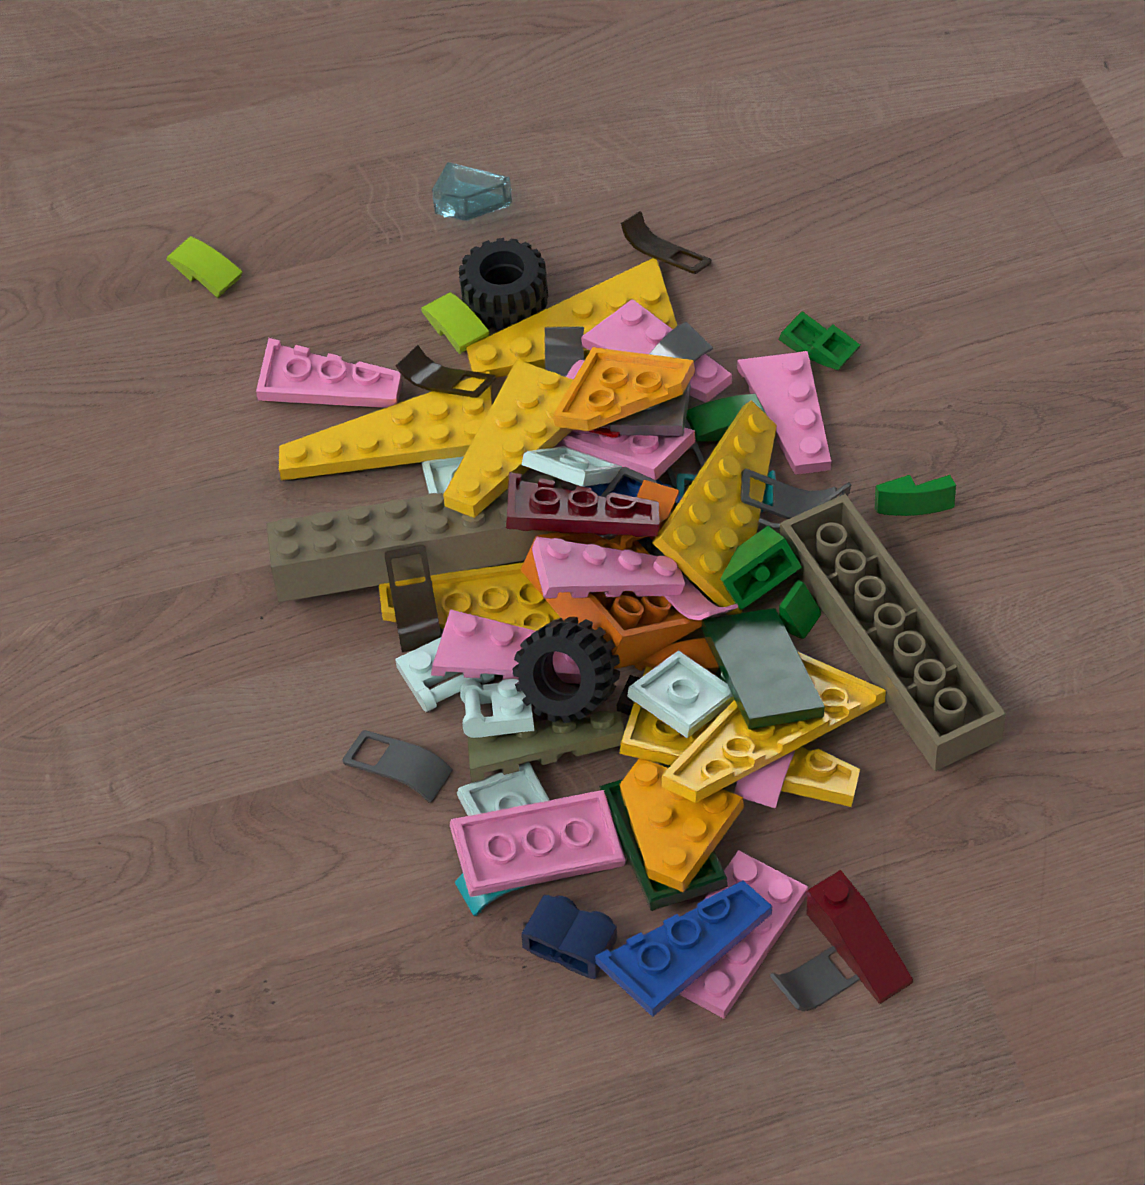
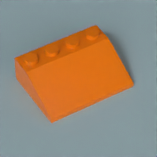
(633, 622)

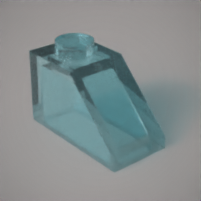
(469, 192)

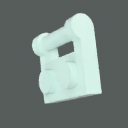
(417, 669)
(509, 710)

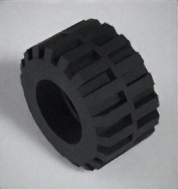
(507, 264)
(543, 685)

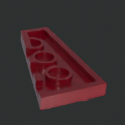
(580, 511)

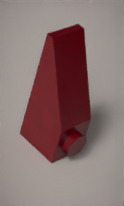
(857, 936)

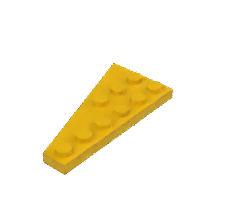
(589, 308)
(514, 424)
(404, 433)
(711, 515)
(488, 592)
(733, 751)
(809, 773)

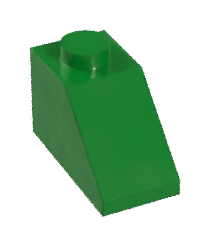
(758, 566)

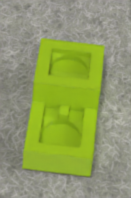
(205, 264)
(456, 321)

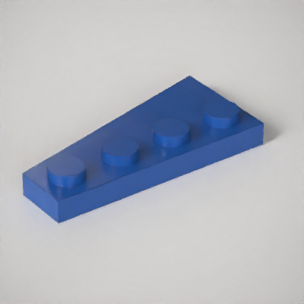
(671, 957)

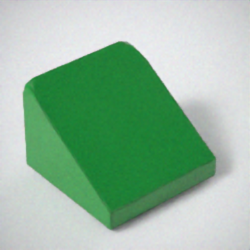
(799, 611)

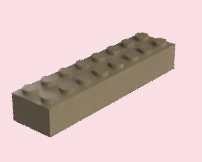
(349, 546)
(893, 633)

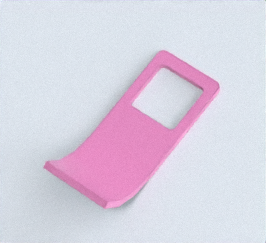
(695, 605)
(765, 783)

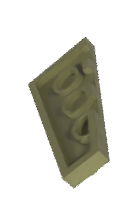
(545, 743)

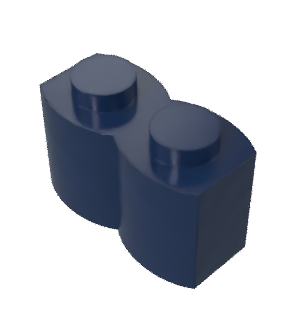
(568, 935)

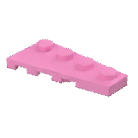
(639, 331)
(316, 379)
(790, 400)
(592, 568)
(488, 647)

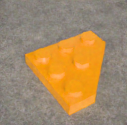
(618, 385)
(672, 830)

